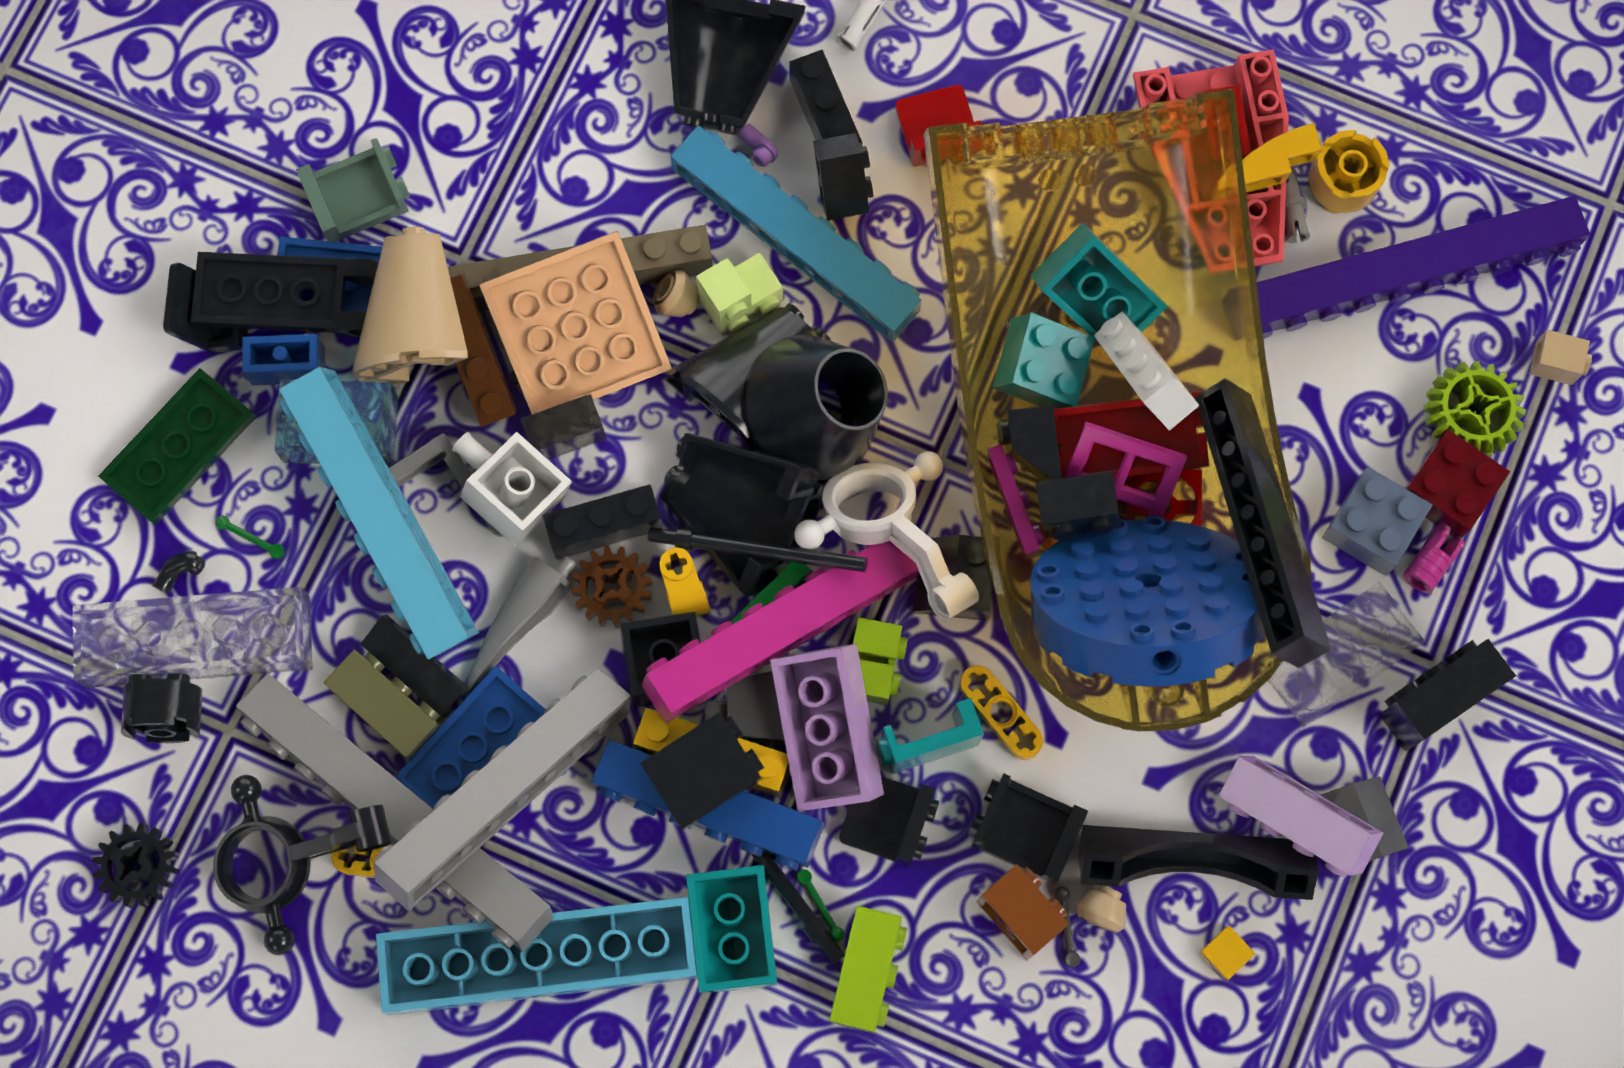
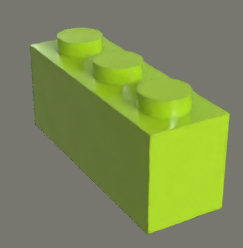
(868, 970)

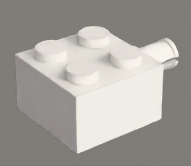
(511, 485)

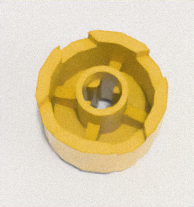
(1331, 175)

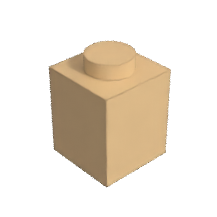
(1560, 357)

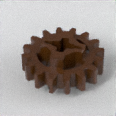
(622, 574)

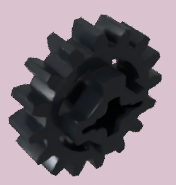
(145, 854)

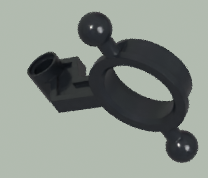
(366, 831)

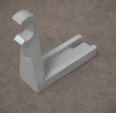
(426, 457)

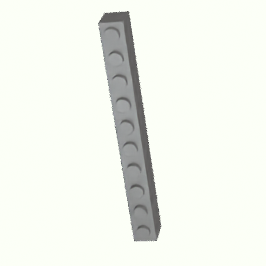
(360, 782)

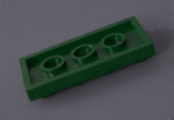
(177, 446)

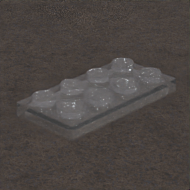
(1364, 642)

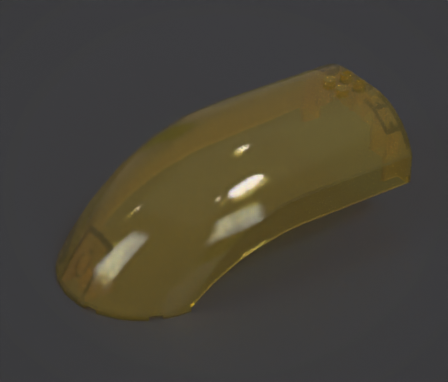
(1174, 208)

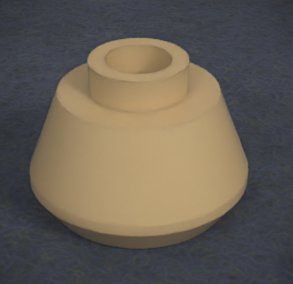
(676, 295)
(1103, 909)

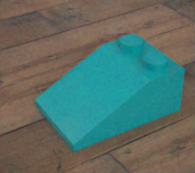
(1095, 284)

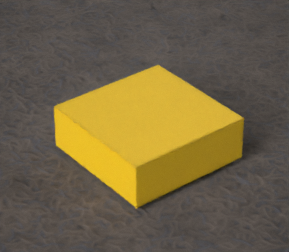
(1227, 952)

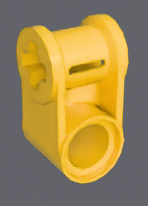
(685, 590)

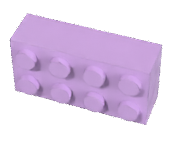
(827, 727)

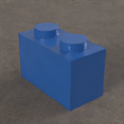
(281, 357)

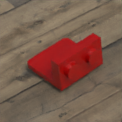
(930, 110)

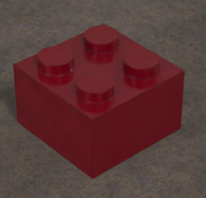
(1457, 483)

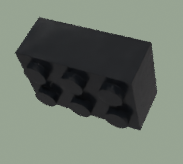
(1445, 692)

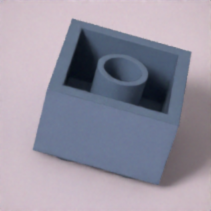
(1377, 521)

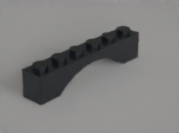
(1124, 854)

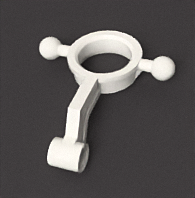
(946, 593)

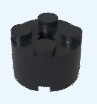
(161, 708)

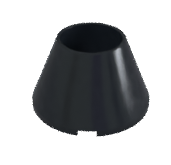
(786, 408)

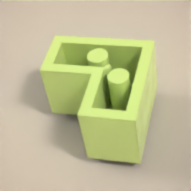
(738, 292)

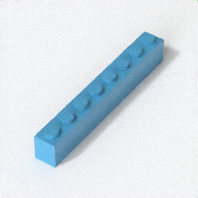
(796, 233)

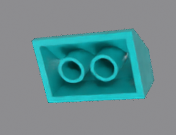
(731, 929)

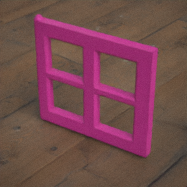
(1132, 447)

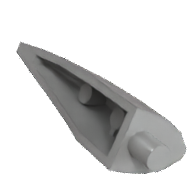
(527, 605)

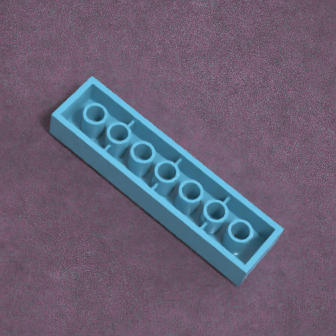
(378, 512)
(571, 955)

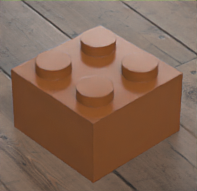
(1023, 911)

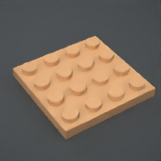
(576, 324)

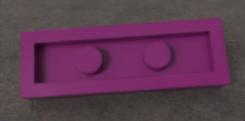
(1015, 501)

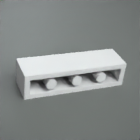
(1146, 370)

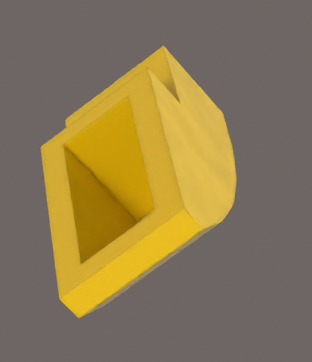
(1272, 161)

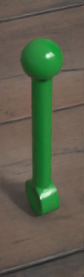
(276, 551)
(804, 878)

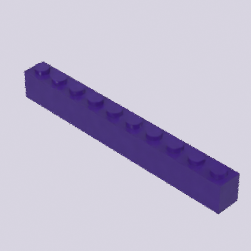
(1421, 265)

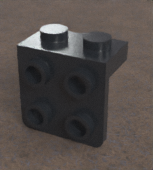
(178, 316)
(891, 823)

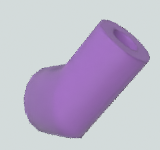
(764, 150)

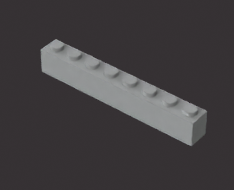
(500, 789)

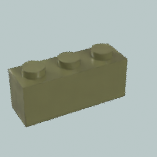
(383, 703)

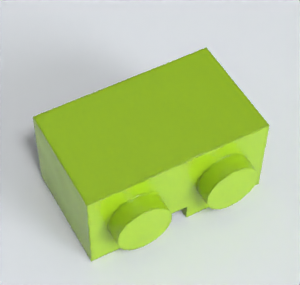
(878, 649)

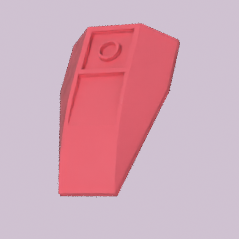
(1265, 119)

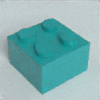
(1043, 362)

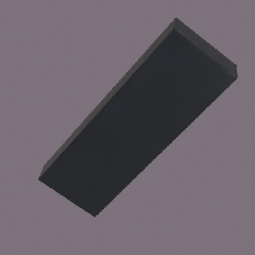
(424, 676)

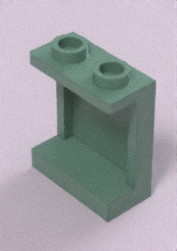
(355, 192)

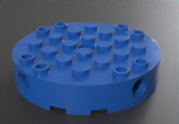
(1141, 591)

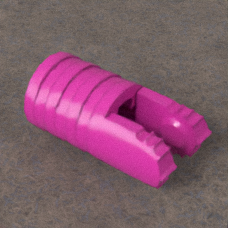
(1431, 561)

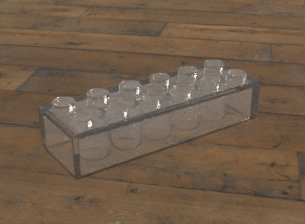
(193, 636)

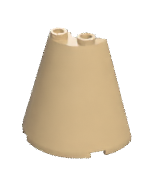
(409, 311)

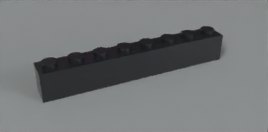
(1262, 525)

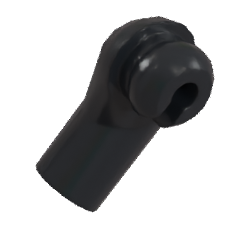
(176, 566)

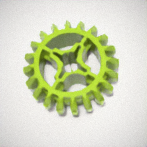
(1469, 382)

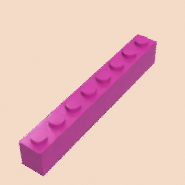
(773, 629)

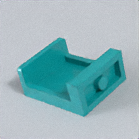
(933, 747)

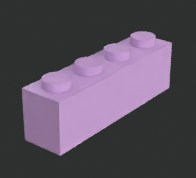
(1301, 816)

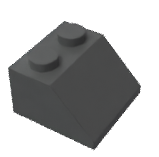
(1371, 804)

